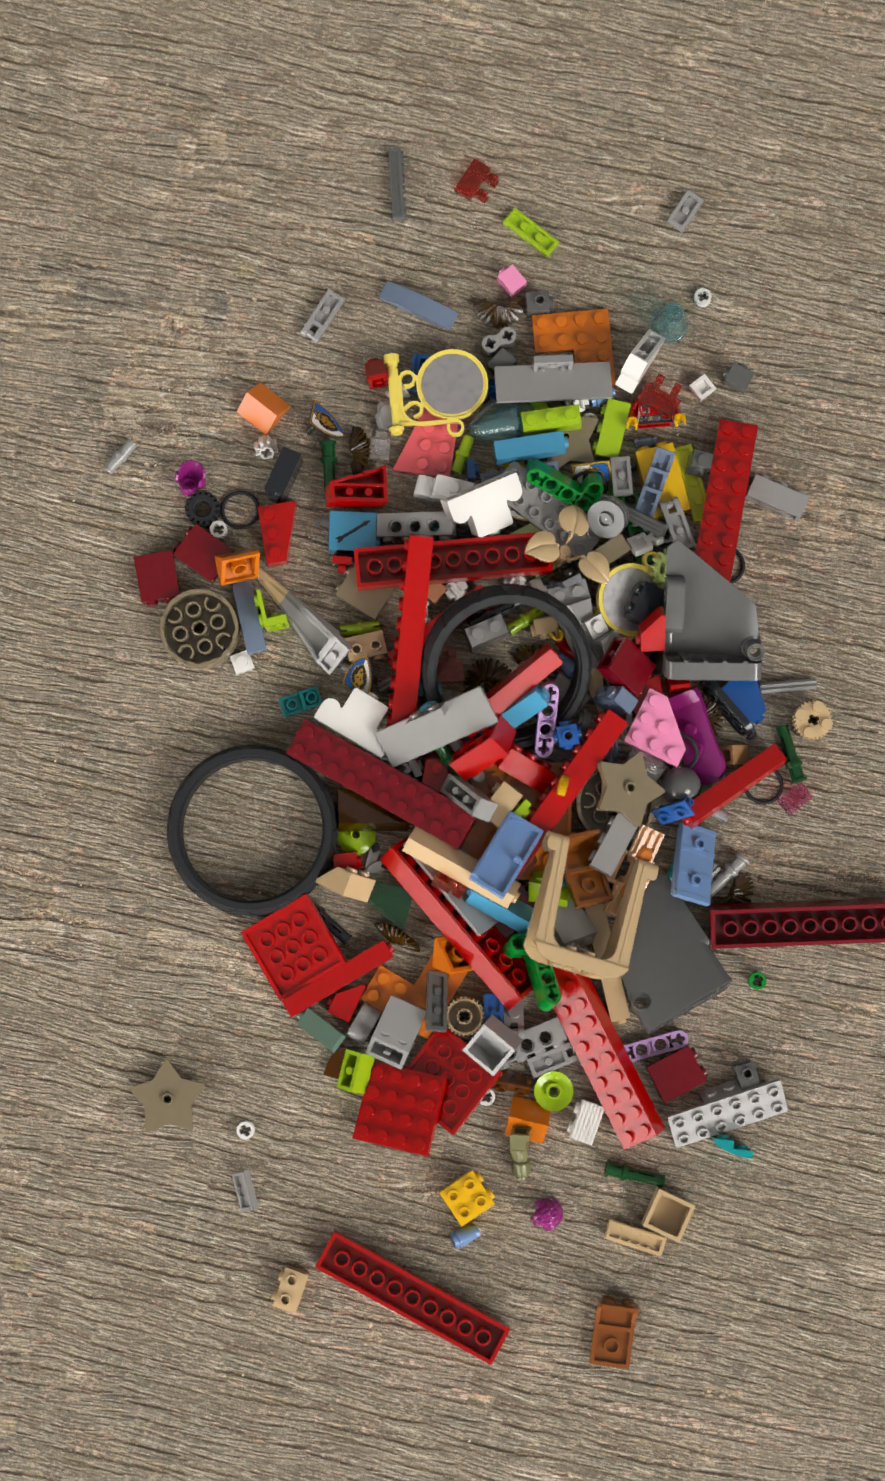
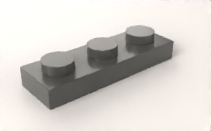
(436, 1001)

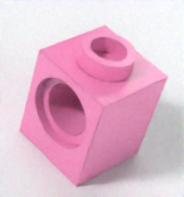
(511, 280)

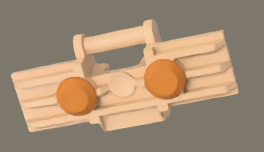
(644, 848)

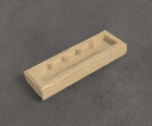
(635, 1237)

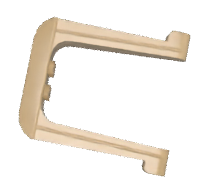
(540, 939)

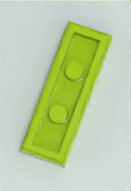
(531, 232)

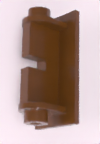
(520, 1085)

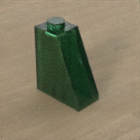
(391, 902)

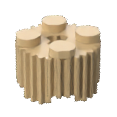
(822, 722)
(464, 1027)

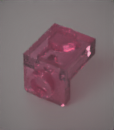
(794, 799)

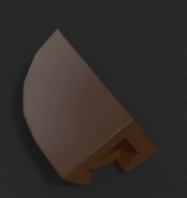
(334, 1064)

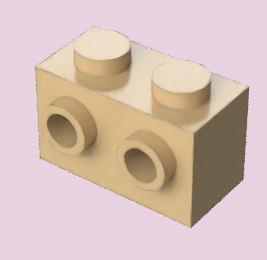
(368, 645)
(290, 1289)

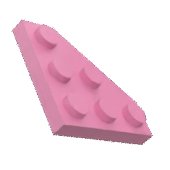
(657, 730)

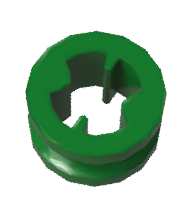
(751, 978)

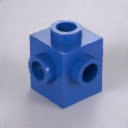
(559, 734)

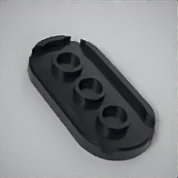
(729, 709)

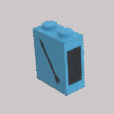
(351, 531)

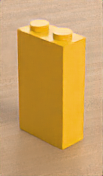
(674, 484)

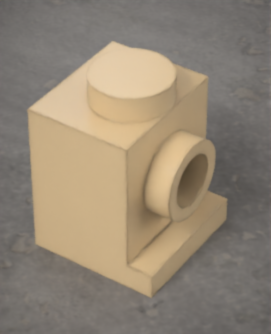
(543, 626)

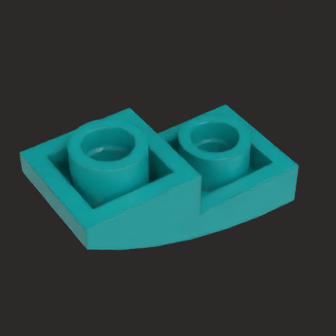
(300, 702)
(728, 1144)

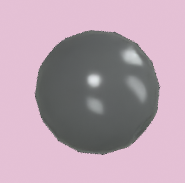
(680, 783)

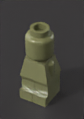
(520, 1151)

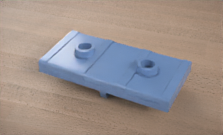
(506, 855)
(693, 864)

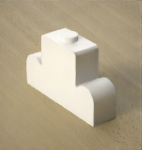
(639, 361)
(434, 489)
(485, 504)
(356, 720)

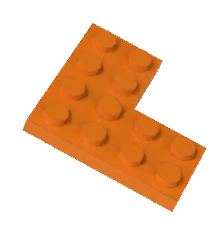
(580, 331)
(387, 983)

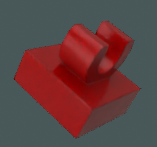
(342, 561)

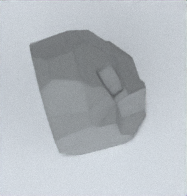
(383, 415)

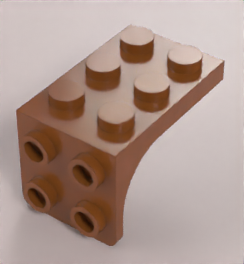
(584, 883)
(613, 1332)

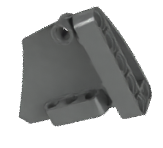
(707, 623)
(670, 960)

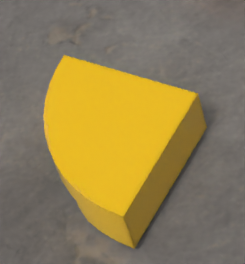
(562, 786)

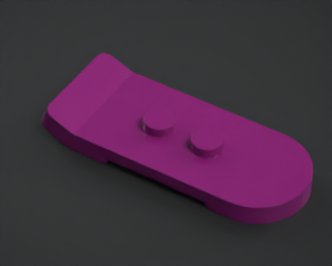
(693, 720)

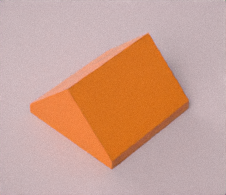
(262, 408)
(237, 566)
(448, 958)
(528, 1114)

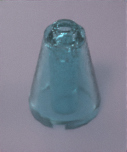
(670, 322)
(499, 425)

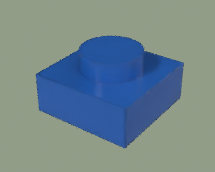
(472, 470)

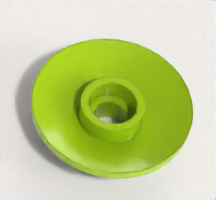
(359, 844)
(555, 1101)

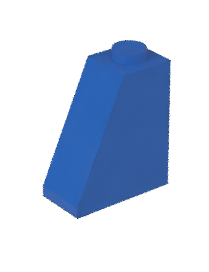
(747, 698)

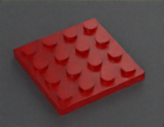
(293, 946)
(466, 1078)
(400, 1109)

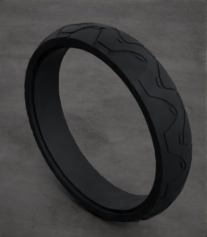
(519, 594)
(178, 811)

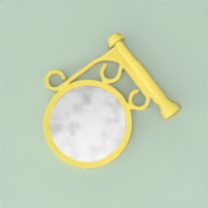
(448, 385)
(618, 591)

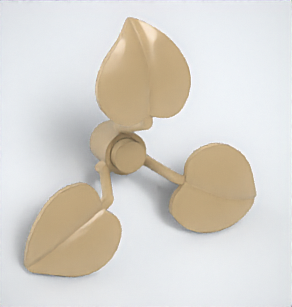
(544, 548)

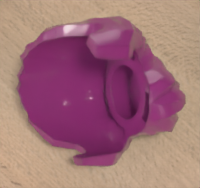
(190, 477)
(548, 1213)

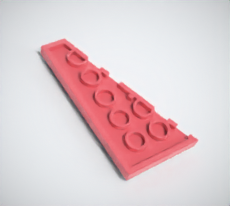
(428, 449)

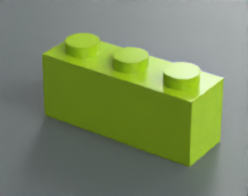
(551, 420)
(611, 429)

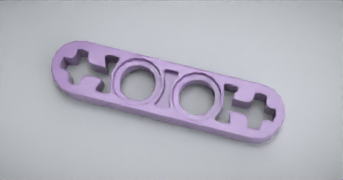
(547, 719)
(650, 1045)

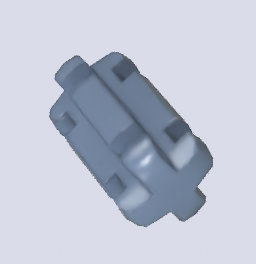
(645, 441)

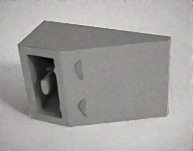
(396, 1032)

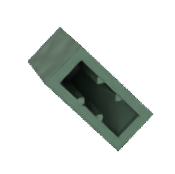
(321, 1029)

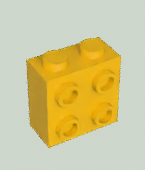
(467, 1197)

